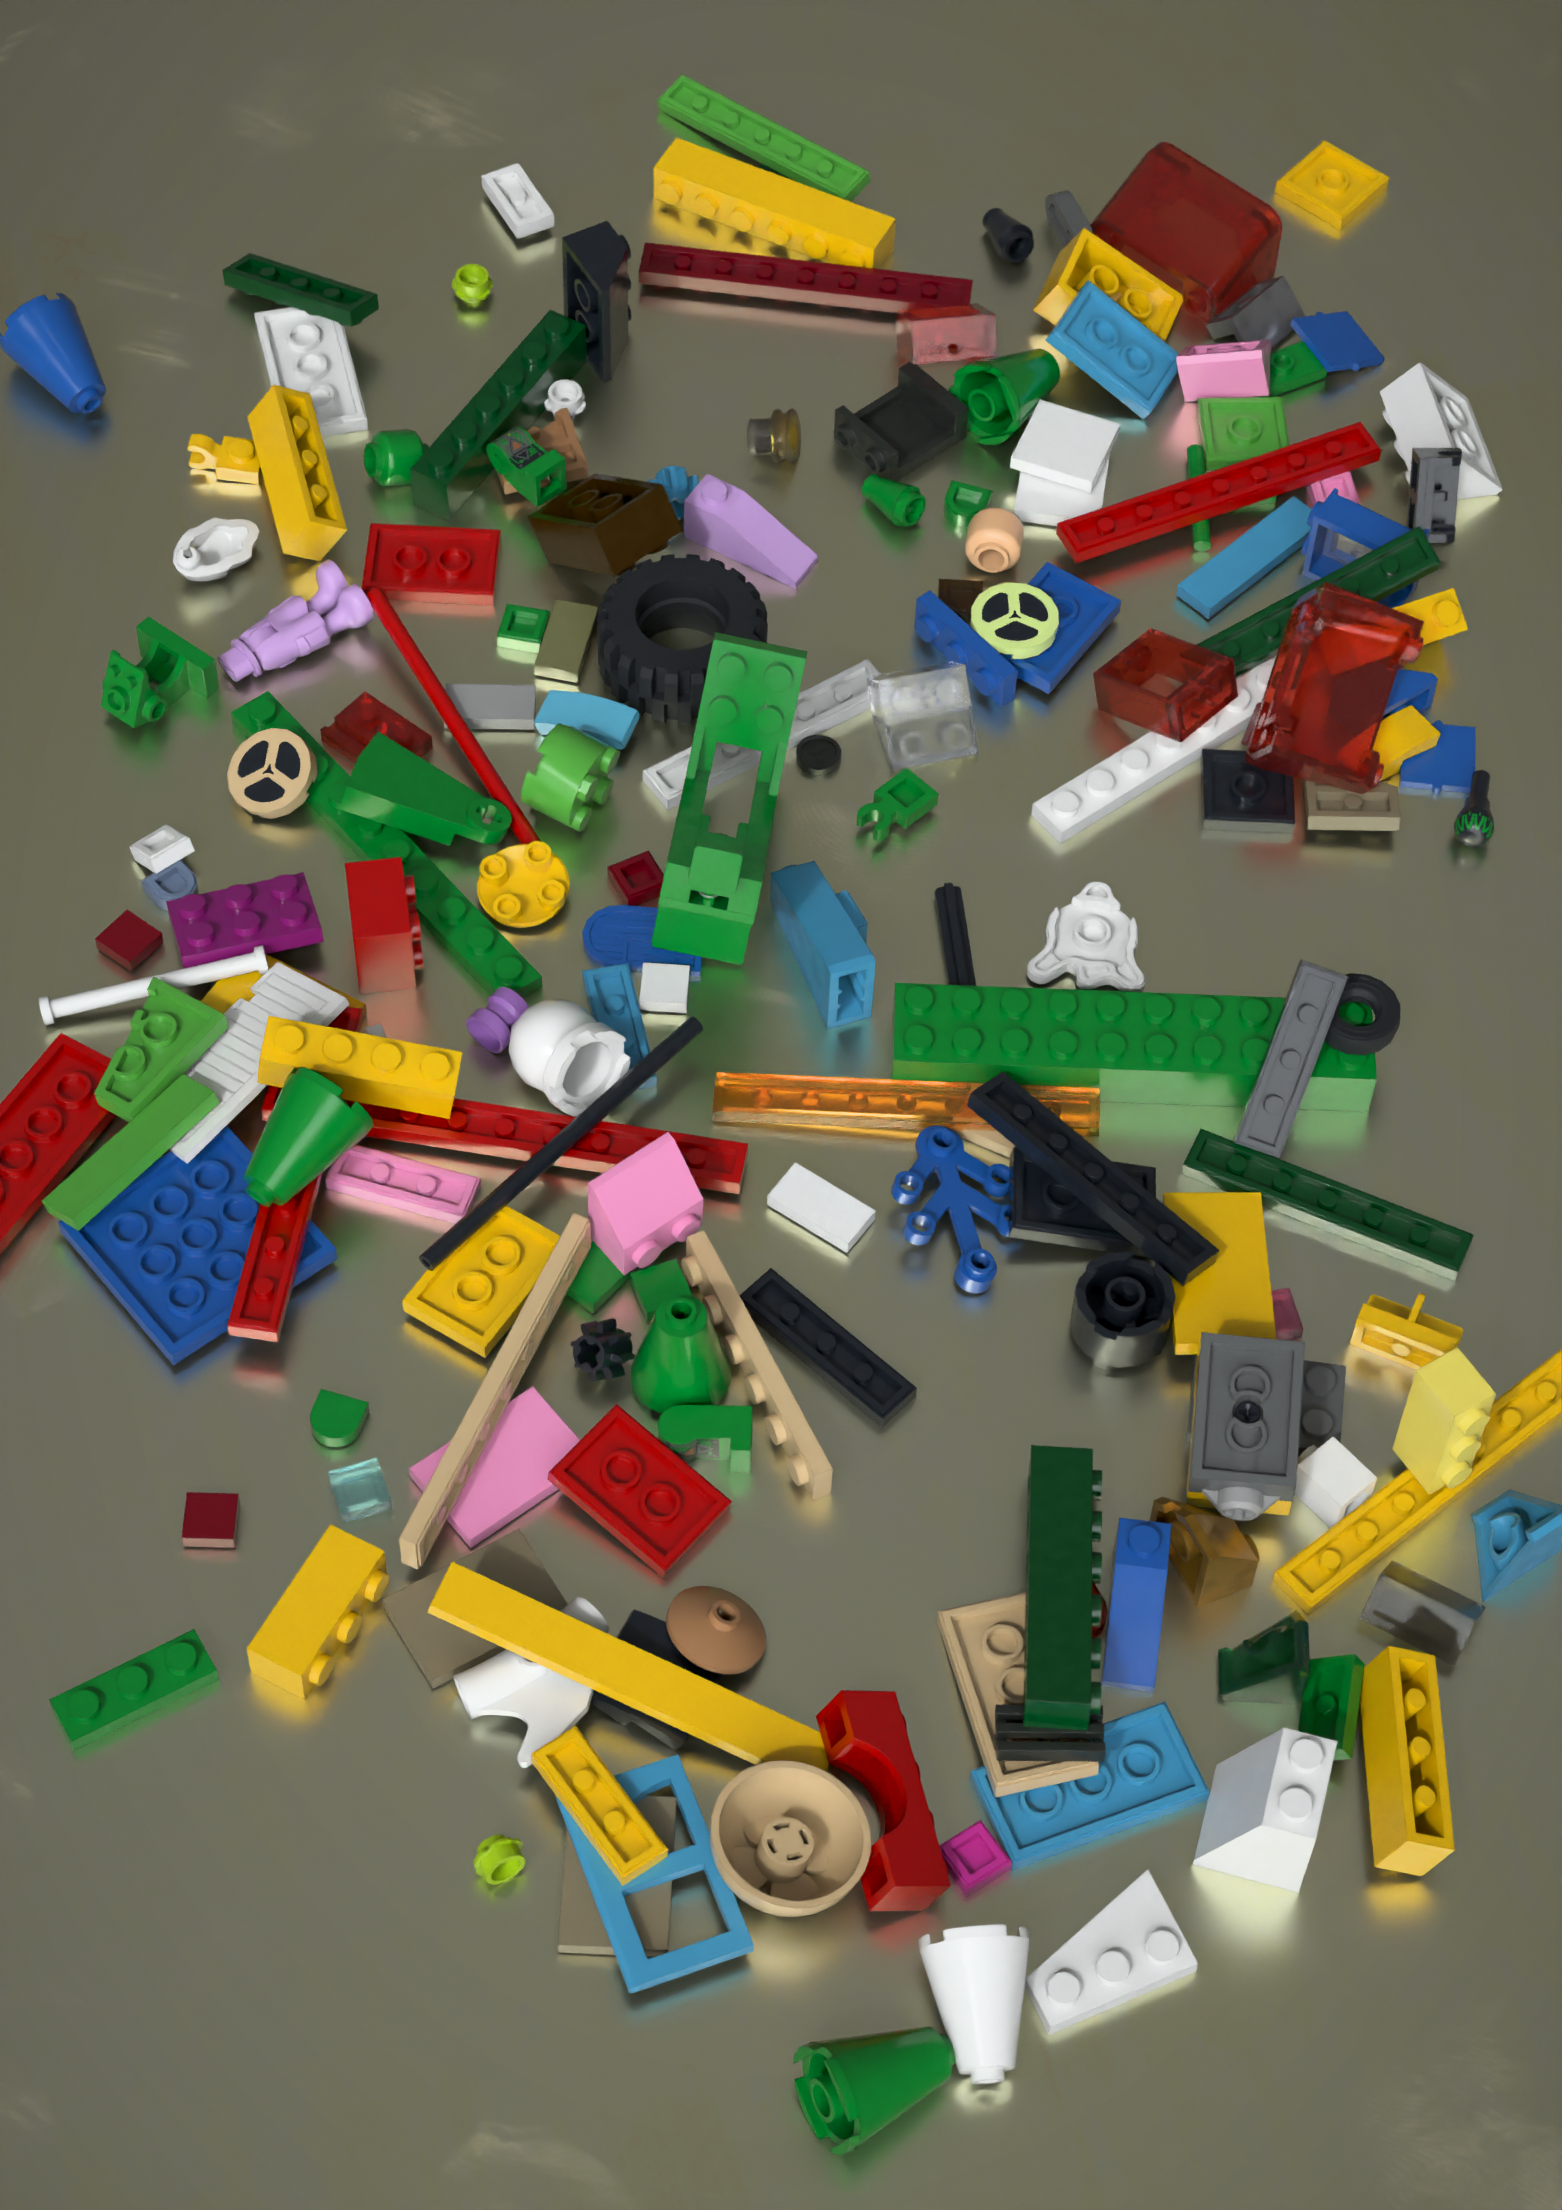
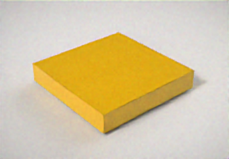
(1332, 184)

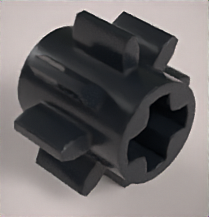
(602, 1350)

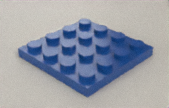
(180, 1243)

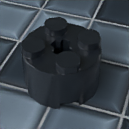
(1122, 1310)

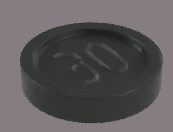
(818, 755)

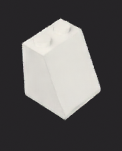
(1267, 1809)

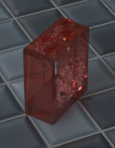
(929, 332)
(1206, 686)

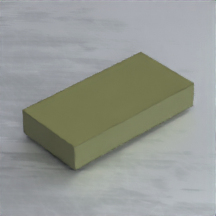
(566, 641)

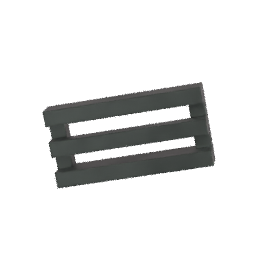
(1010, 1725)

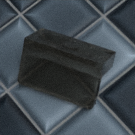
(1422, 1612)

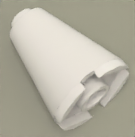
(979, 1995)

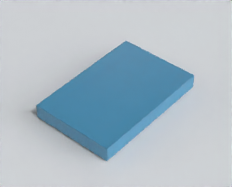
(1115, 349)

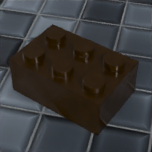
(606, 524)

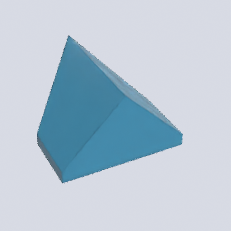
(1514, 1537)

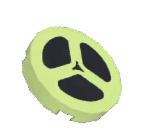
(1015, 619)

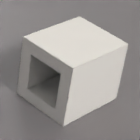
(1332, 1481)

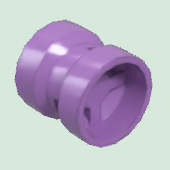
(493, 1024)

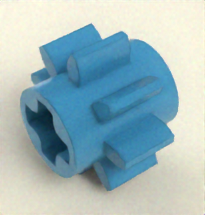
(677, 486)

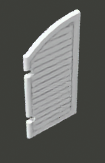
(233, 1059)

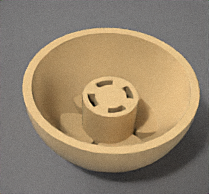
(789, 1838)

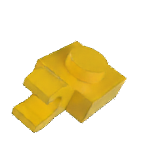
(233, 459)

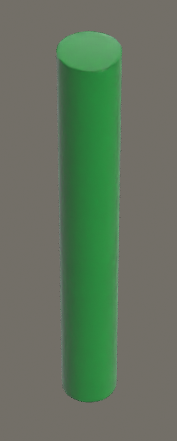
(1196, 467)

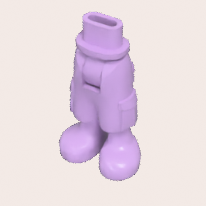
(298, 626)

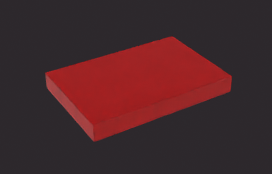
(432, 563)
(639, 1490)

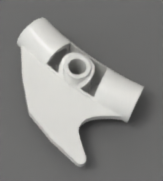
(529, 1691)

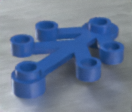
(958, 1199)

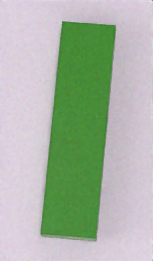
(130, 1152)

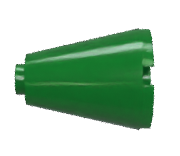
(1004, 391)
(303, 1137)
(680, 1358)
(868, 2081)

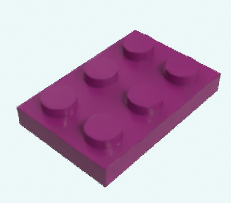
(245, 916)

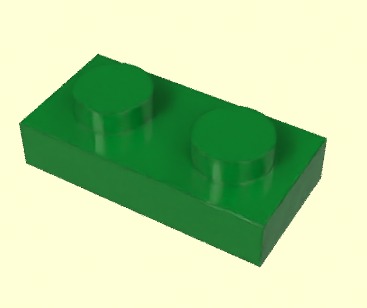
(1333, 1701)

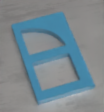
(609, 1893)

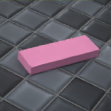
(404, 1183)

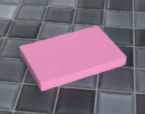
(510, 1470)

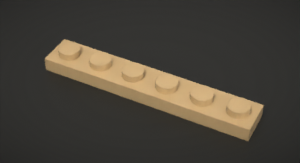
(763, 1378)

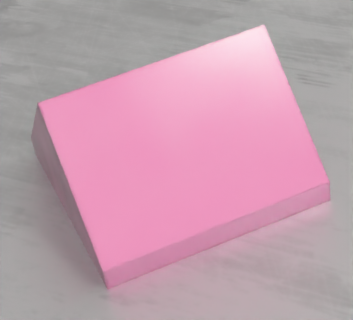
(1225, 370)

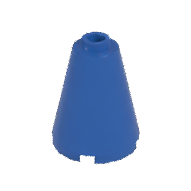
(54, 350)

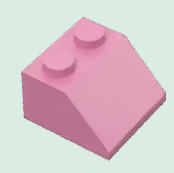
(644, 1205)

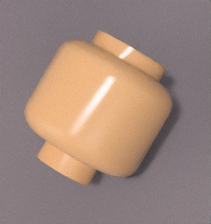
(994, 540)

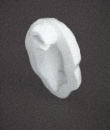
(215, 548)

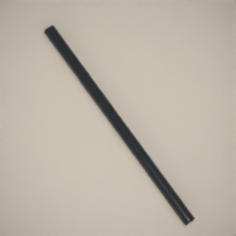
(560, 1144)

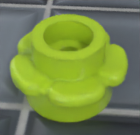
(472, 283)
(499, 1858)

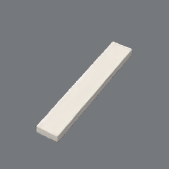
(815, 712)

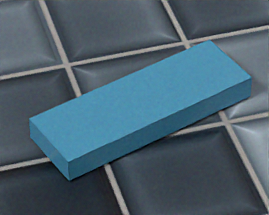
(615, 1003)

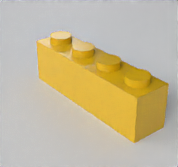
(296, 473)
(363, 1065)
(1405, 1762)

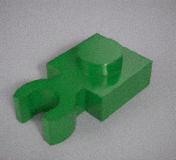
(899, 800)

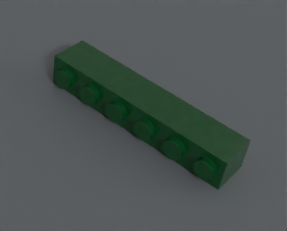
(510, 398)
(1059, 1589)

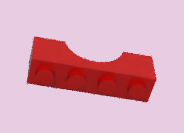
(870, 1741)

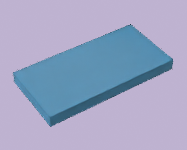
(1141, 1779)

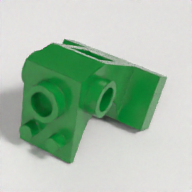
(166, 662)

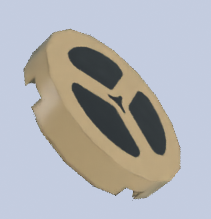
(271, 773)

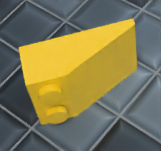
(1114, 274)

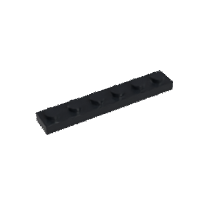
(1093, 1178)

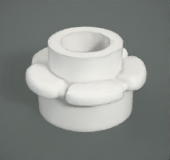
(565, 395)

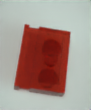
(363, 719)

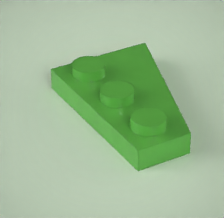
(161, 1047)

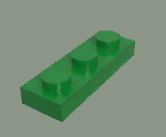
(134, 1689)

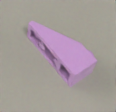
(745, 532)

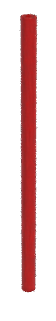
(450, 714)

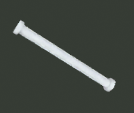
(138, 988)

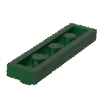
(301, 289)

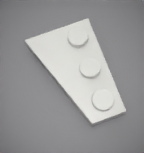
(1112, 1959)

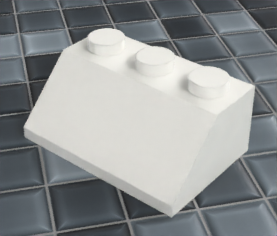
(1436, 415)

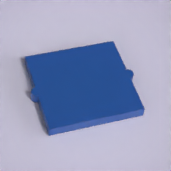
(1337, 341)
(1446, 765)

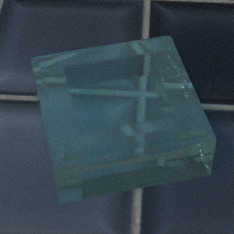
(359, 1490)

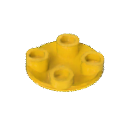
(523, 885)

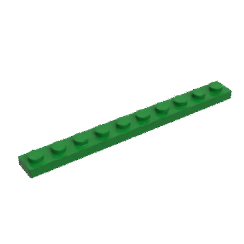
(438, 901)

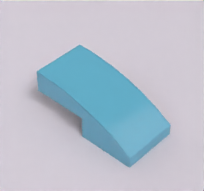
(589, 713)

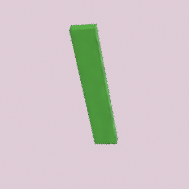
(762, 139)

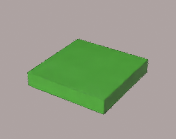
(1240, 428)

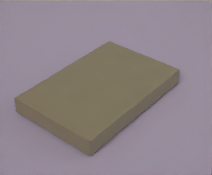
(448, 1649)
(650, 1909)

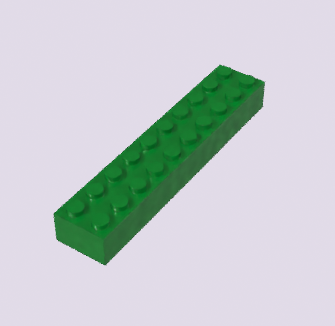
(1117, 1041)

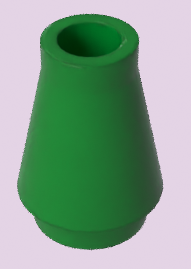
(896, 500)

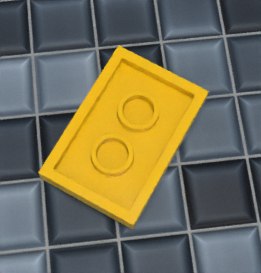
(484, 1281)

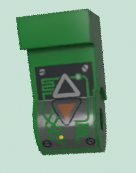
(526, 463)
(709, 1433)

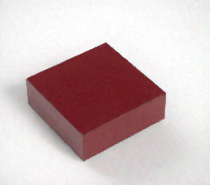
(636, 879)
(129, 940)
(210, 1520)

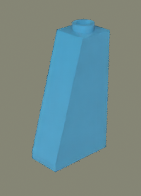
(824, 943)

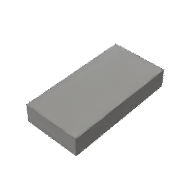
(495, 705)

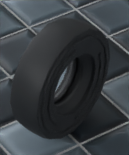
(1378, 1034)

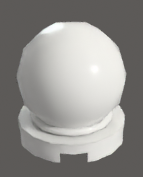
(566, 1054)

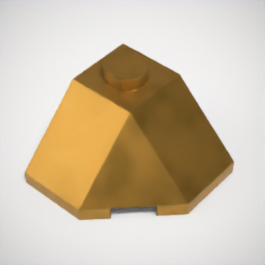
(1206, 1550)

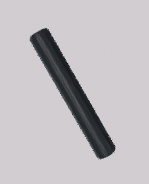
(954, 935)

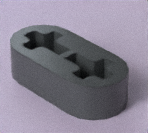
(1065, 216)

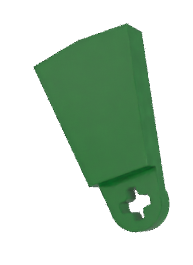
(419, 798)

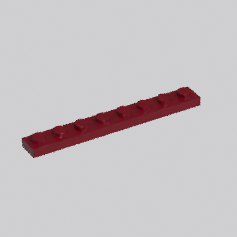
(798, 279)

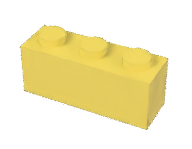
(1444, 1421)

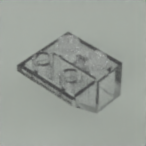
(923, 714)

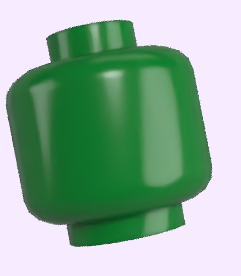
(392, 455)

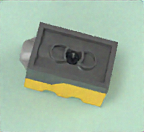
(1245, 1425)

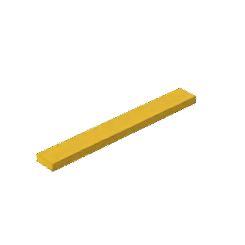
(1405, 1505)
(623, 1671)

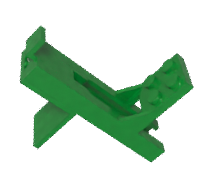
(714, 878)

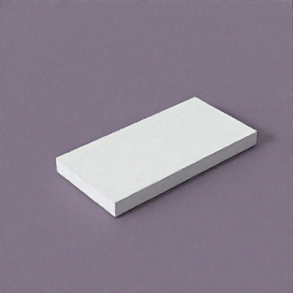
(313, 358)

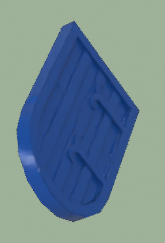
(625, 936)

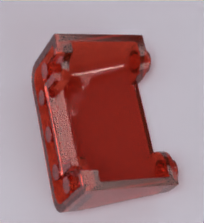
(1193, 227)
(1332, 689)

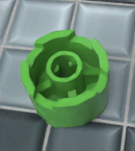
(570, 776)

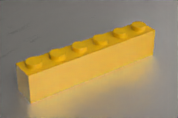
(772, 207)

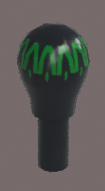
(1475, 821)

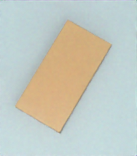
(988, 1664)

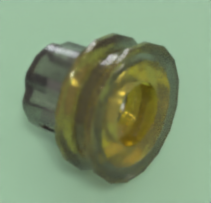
(776, 436)

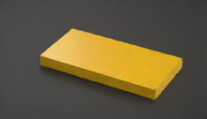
(1236, 1289)

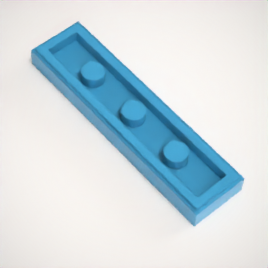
(1247, 559)

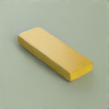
(599, 1805)

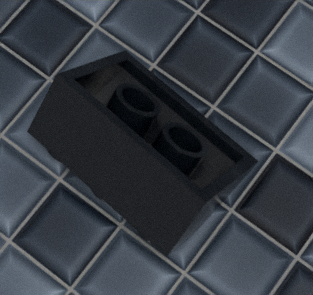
(597, 292)

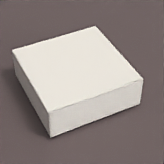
(161, 848)
(664, 987)

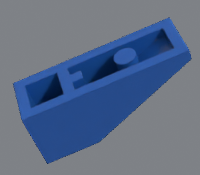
(1136, 1604)

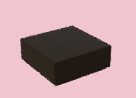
(960, 595)

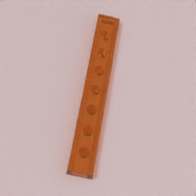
(881, 1102)

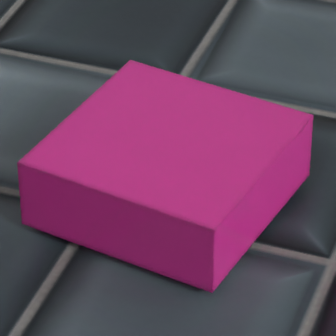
(974, 1858)

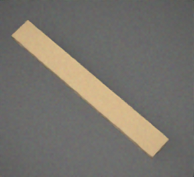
(495, 1393)

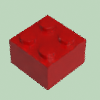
(384, 925)

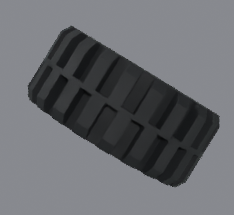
(664, 598)

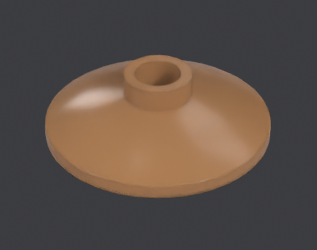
(716, 1630)

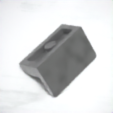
(1259, 313)

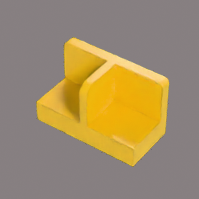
(1403, 1332)

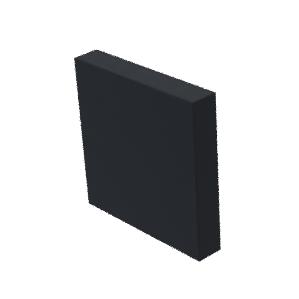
(1243, 795)

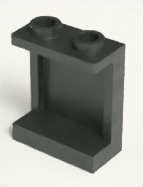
(903, 425)

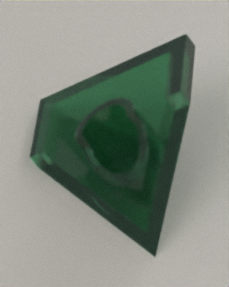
(1268, 1665)

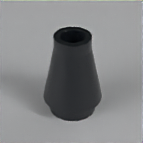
(1010, 237)

